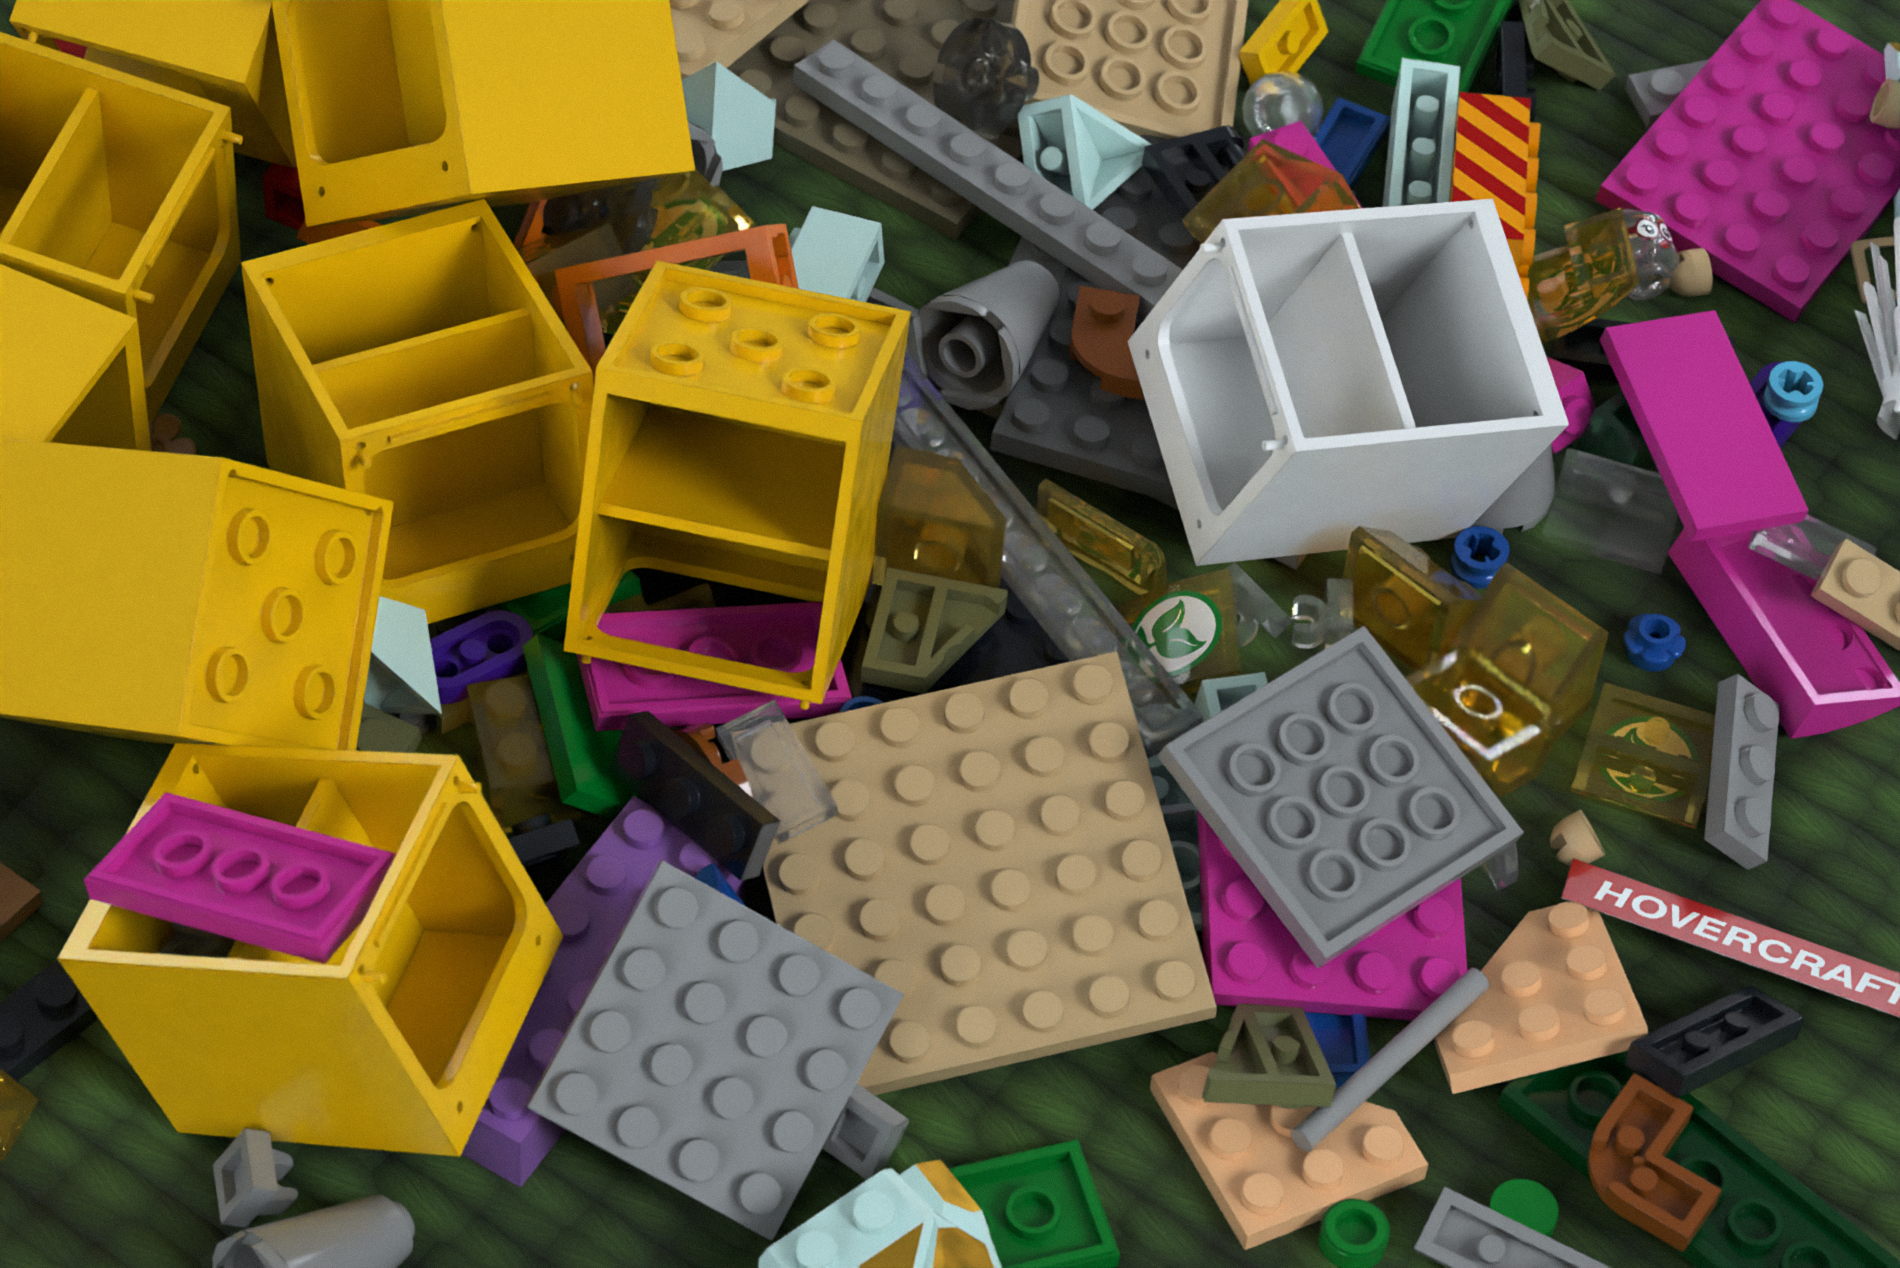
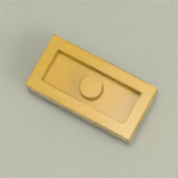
(1284, 39)

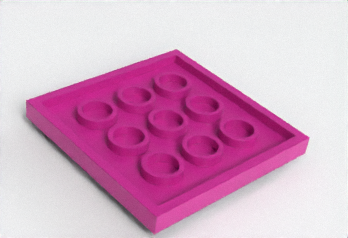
(1261, 963)

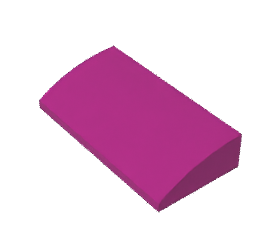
(1785, 639)

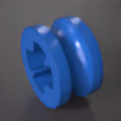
(1478, 540)

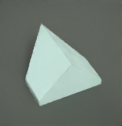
(732, 114)
(1078, 148)
(401, 662)

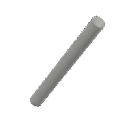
(1390, 1059)

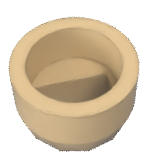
(1887, 105)
(1693, 274)
(1576, 840)

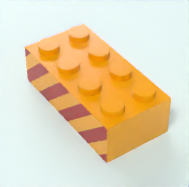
(1499, 162)

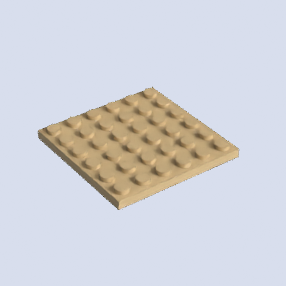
(995, 872)

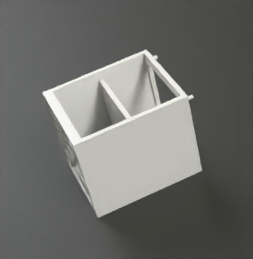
(1344, 378)

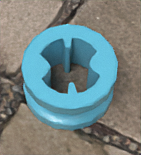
(1793, 377)

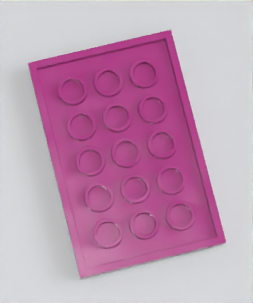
(1770, 157)

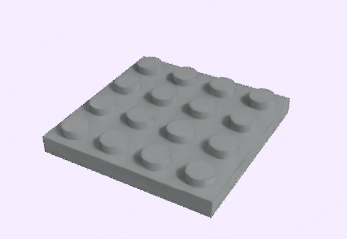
(1340, 796)
(714, 1050)

